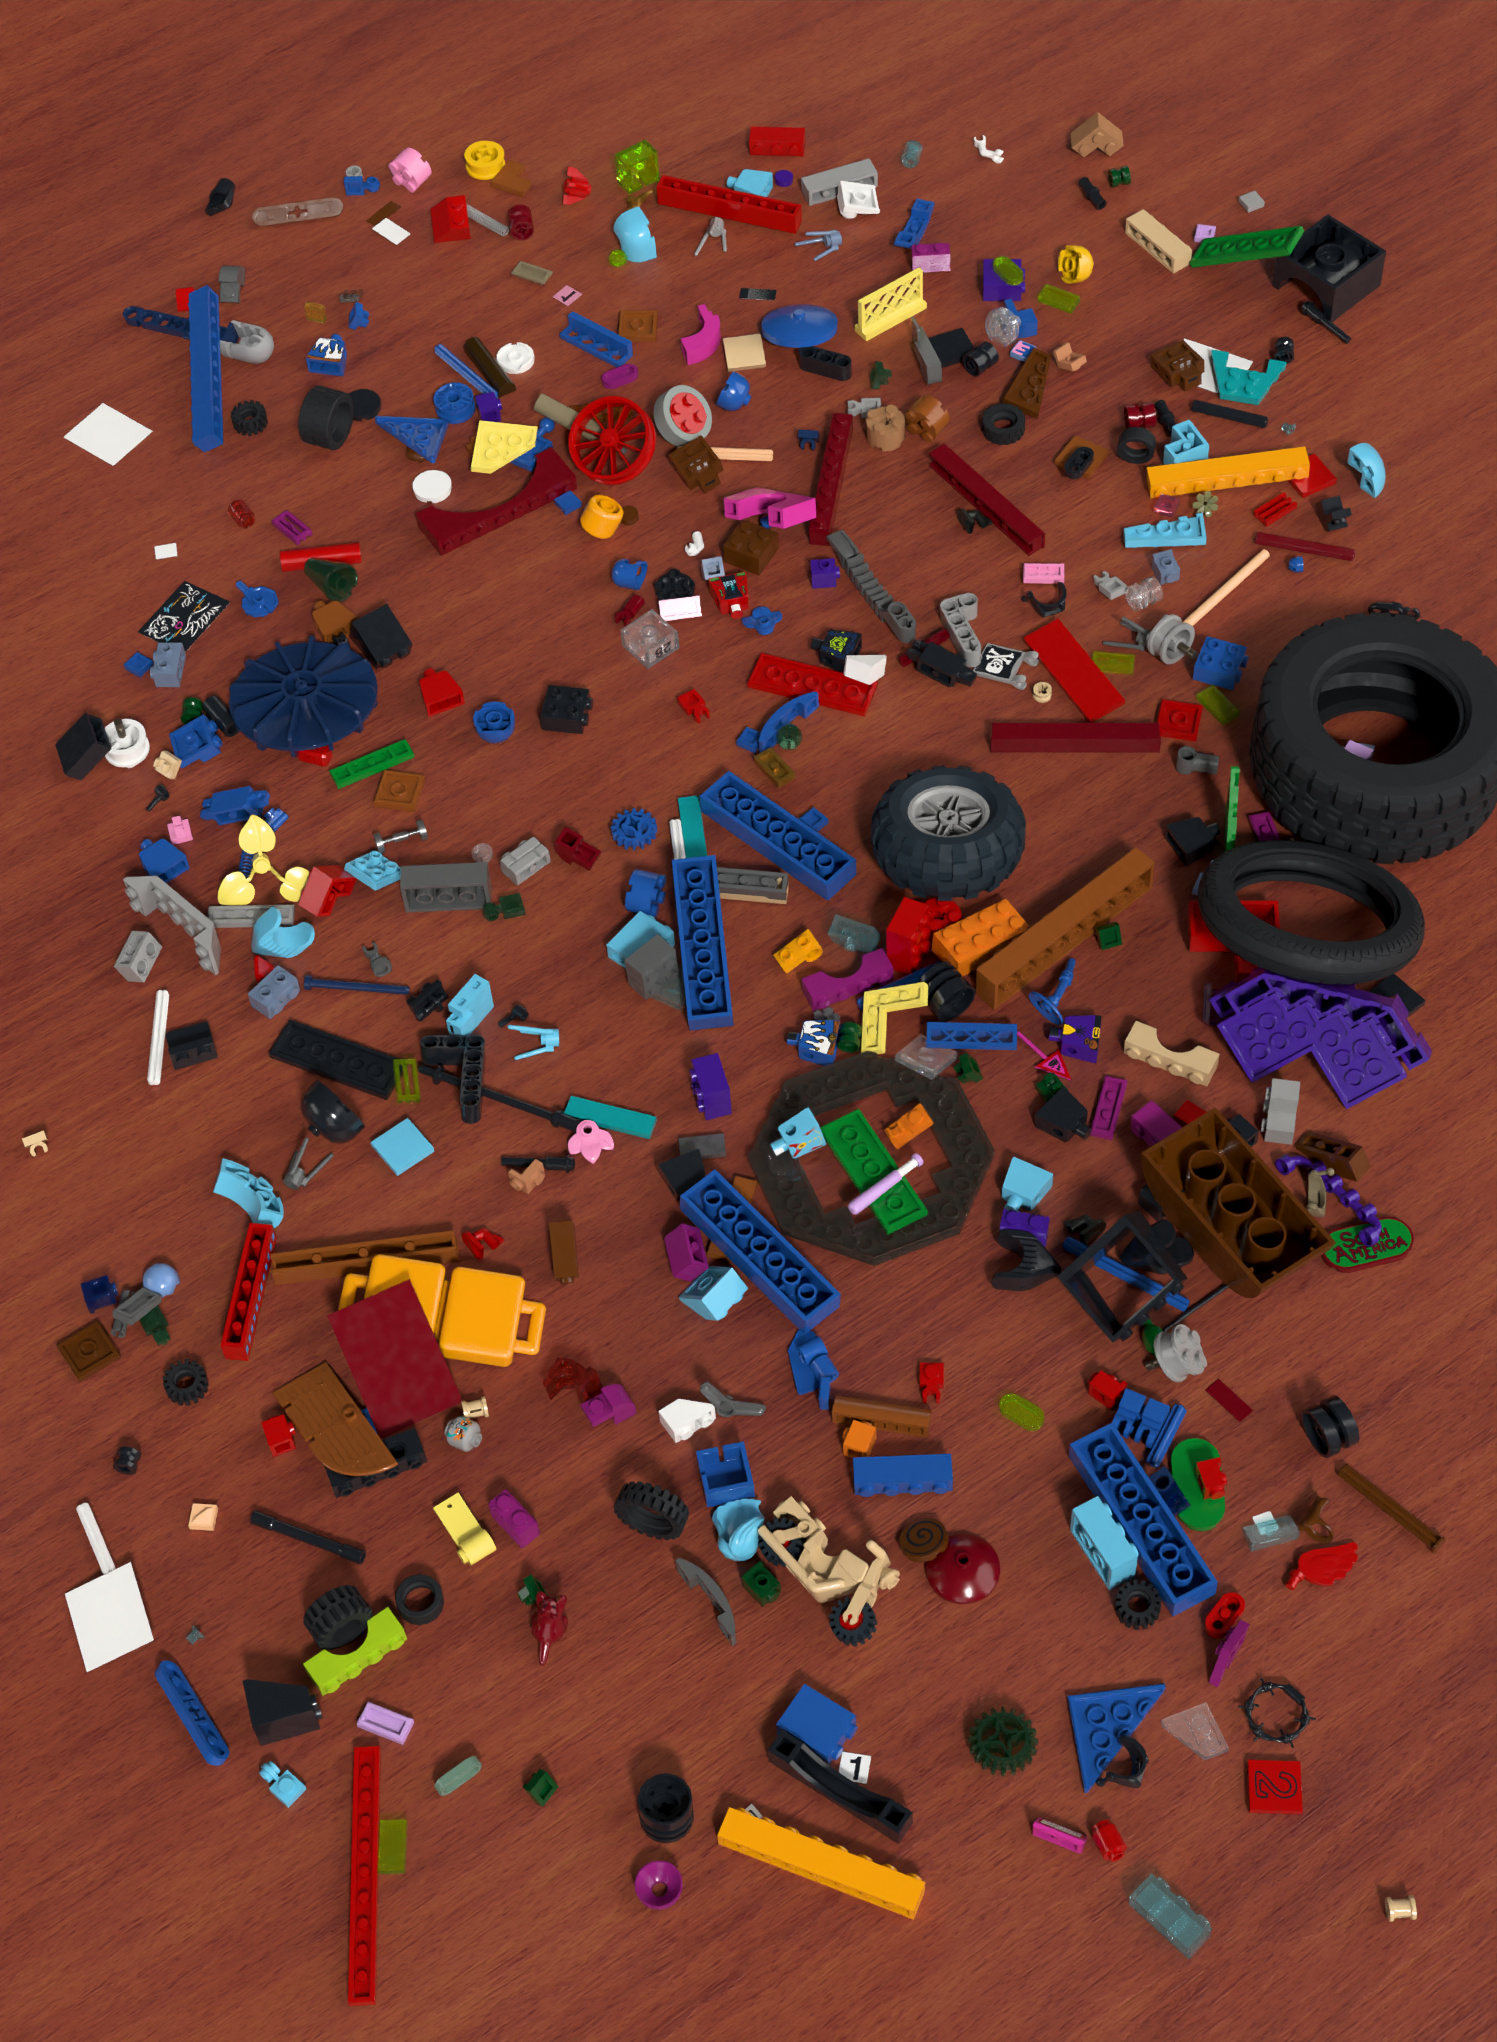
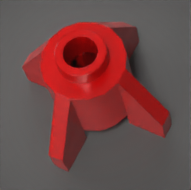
(576, 187)

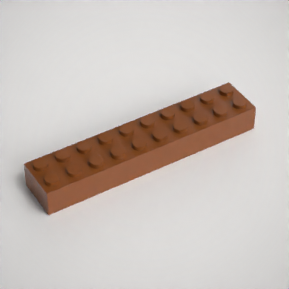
(1064, 928)

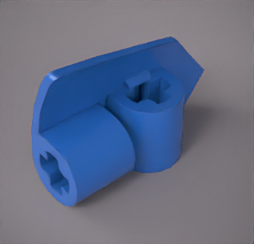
(810, 1362)

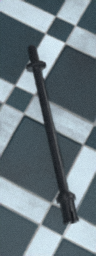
(557, 1118)

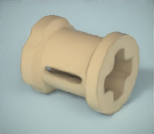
(475, 1408)
(1400, 1908)

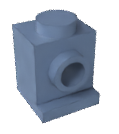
(1165, 567)
(712, 568)

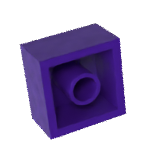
(710, 1086)

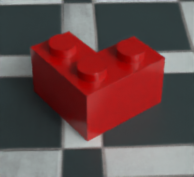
(324, 887)

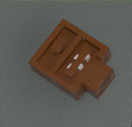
(1179, 365)
(697, 465)

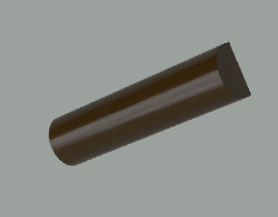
(488, 366)

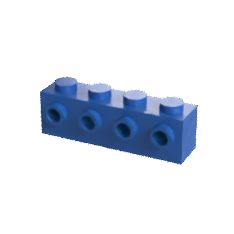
(903, 1474)

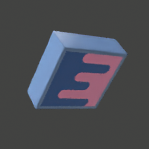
(1021, 351)

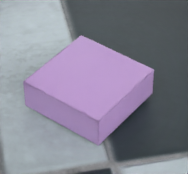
(1203, 232)

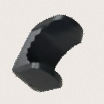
(1138, 1256)
(1036, 1263)

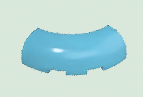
(249, 1192)

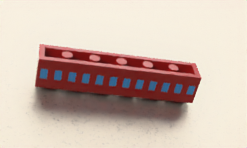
(248, 1292)

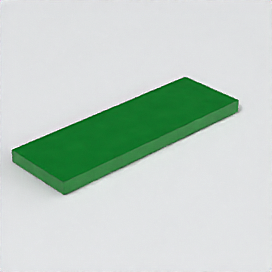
(1247, 246)
(866, 1164)

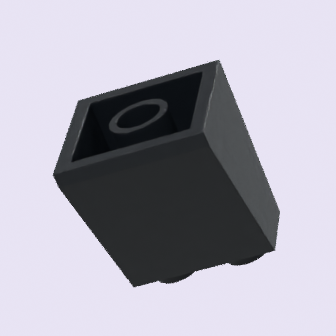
(380, 637)
(281, 1710)

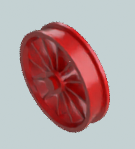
(612, 440)

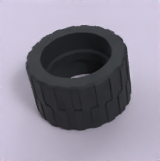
(326, 417)

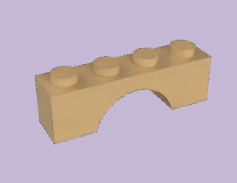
(1194, 1065)

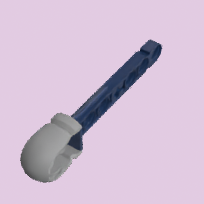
(255, 342)

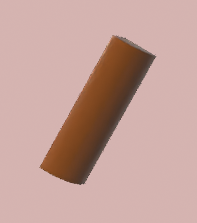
(882, 1415)

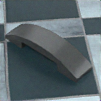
(693, 1576)

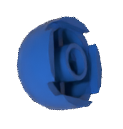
(735, 393)
(494, 722)

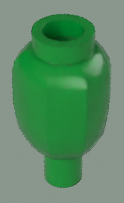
(1148, 1335)

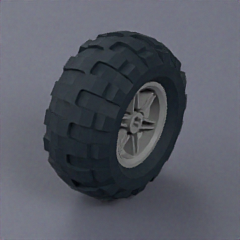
(948, 832)

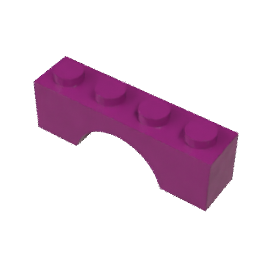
(825, 990)

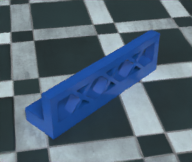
(601, 338)
(971, 1036)

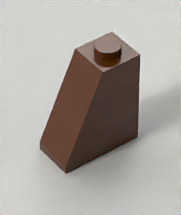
(564, 1251)

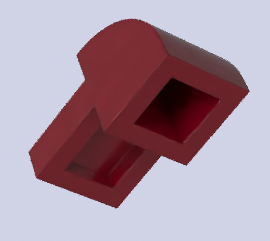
(573, 849)

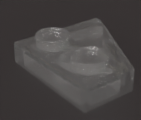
(1197, 1731)

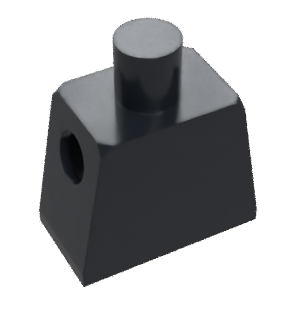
(1191, 839)
(1063, 1117)
(682, 1172)

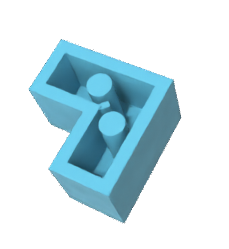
(1185, 445)

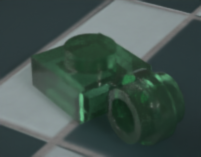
(510, 907)
(154, 1324)

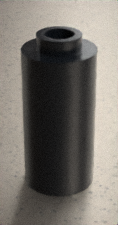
(220, 715)

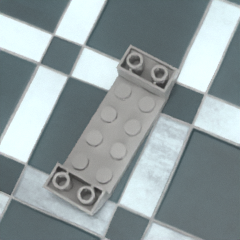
(151, 892)

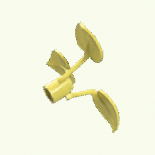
(253, 838)

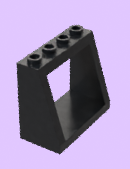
(1085, 1292)

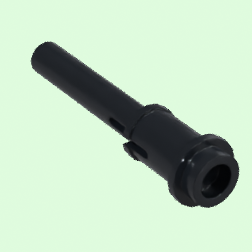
(1319, 317)
(550, 1163)

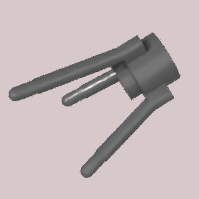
(1141, 637)
(295, 1176)

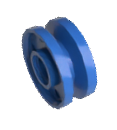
(454, 402)

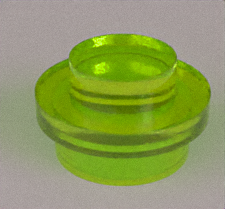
(618, 258)

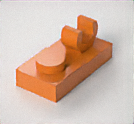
(909, 1126)

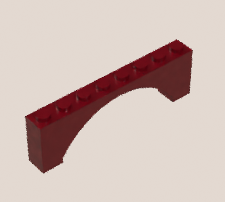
(453, 529)

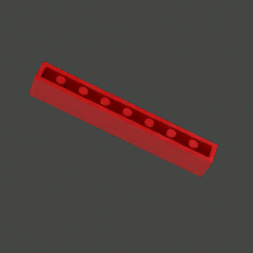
(729, 204)

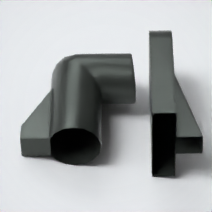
(966, 519)
(1092, 1230)

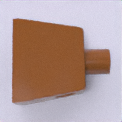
(332, 620)

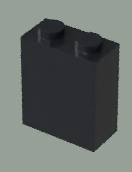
(83, 746)

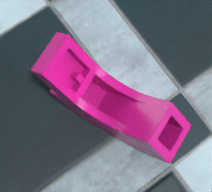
(704, 343)

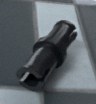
(1092, 193)
(1166, 417)

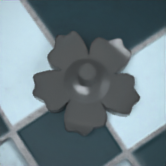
(826, 1015)

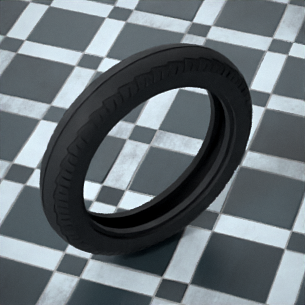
(1302, 956)

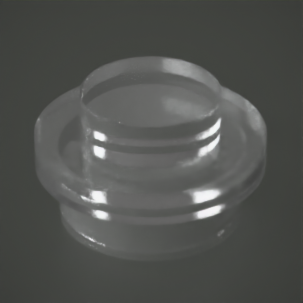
(482, 853)

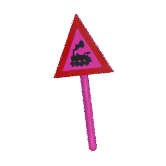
(1053, 1063)

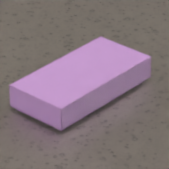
(385, 1723)

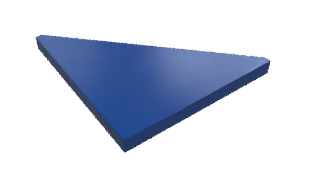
(419, 434)
(1103, 1718)

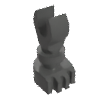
(379, 964)

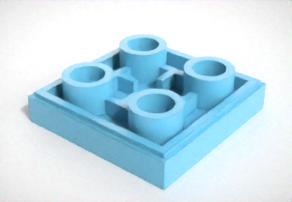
(374, 870)
(402, 1147)

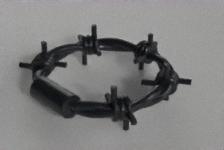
(1294, 1694)

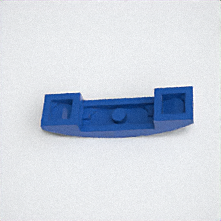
(917, 224)
(802, 706)

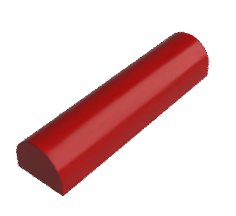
(297, 558)

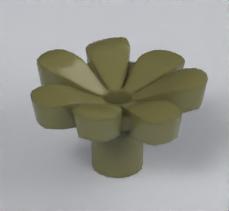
(1205, 503)

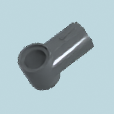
(1189, 761)

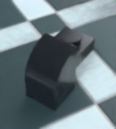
(1332, 513)

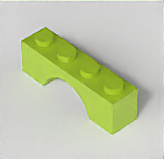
(331, 1670)

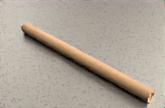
(1224, 590)

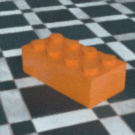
(978, 936)

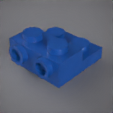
(196, 741)

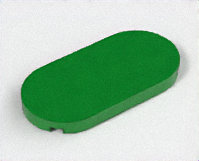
(1203, 1513)

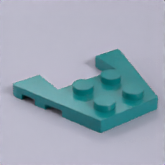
(1242, 384)

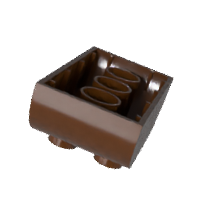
(1237, 1211)

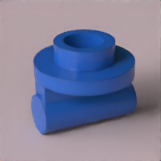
(275, 818)

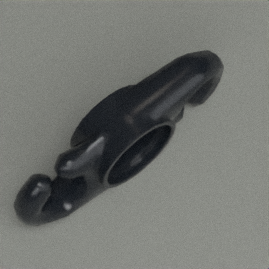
(1386, 607)

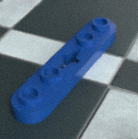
(192, 1713)

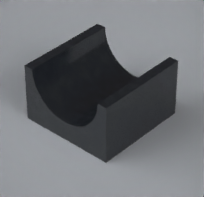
(1335, 264)

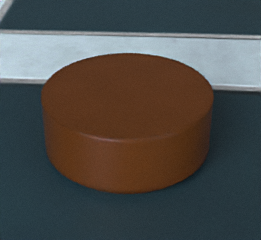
(630, 515)

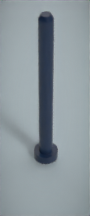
(309, 982)

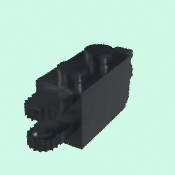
(941, 664)

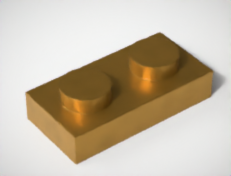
(774, 767)

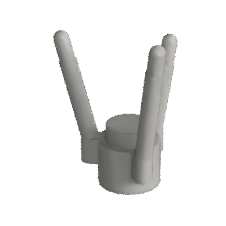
(715, 229)

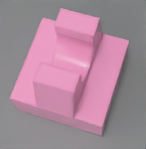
(179, 830)

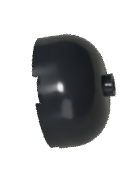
(329, 1115)

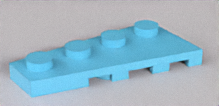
(1176, 533)

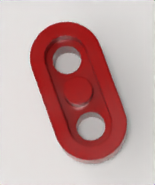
(1223, 1616)

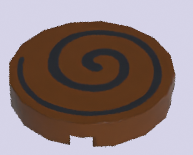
(923, 1540)

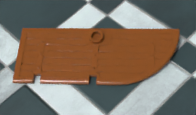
(331, 1417)

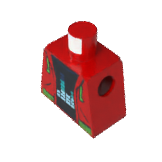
(730, 593)

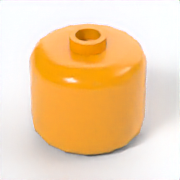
(601, 516)

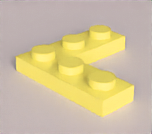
(886, 1000)

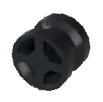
(127, 1460)

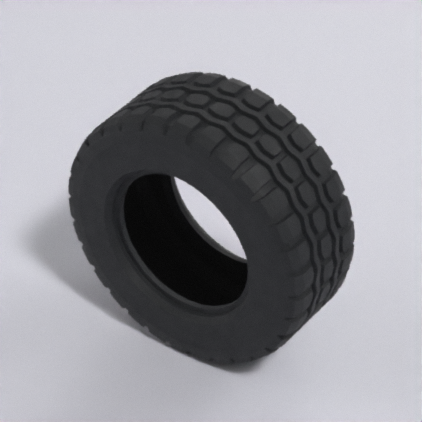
(1366, 804)

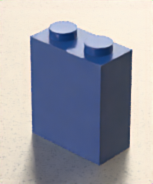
(818, 1723)

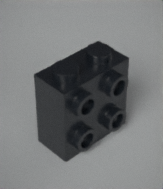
(566, 709)

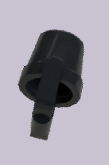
(221, 197)

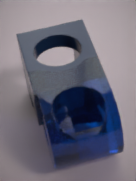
(1170, 1491)

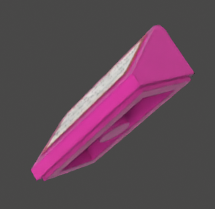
(1059, 1835)

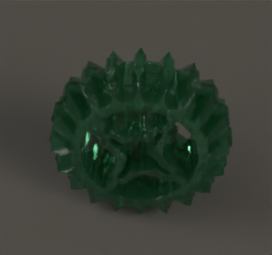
(1021, 1733)

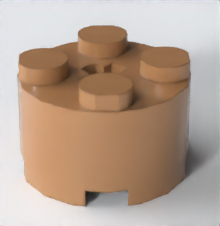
(885, 428)

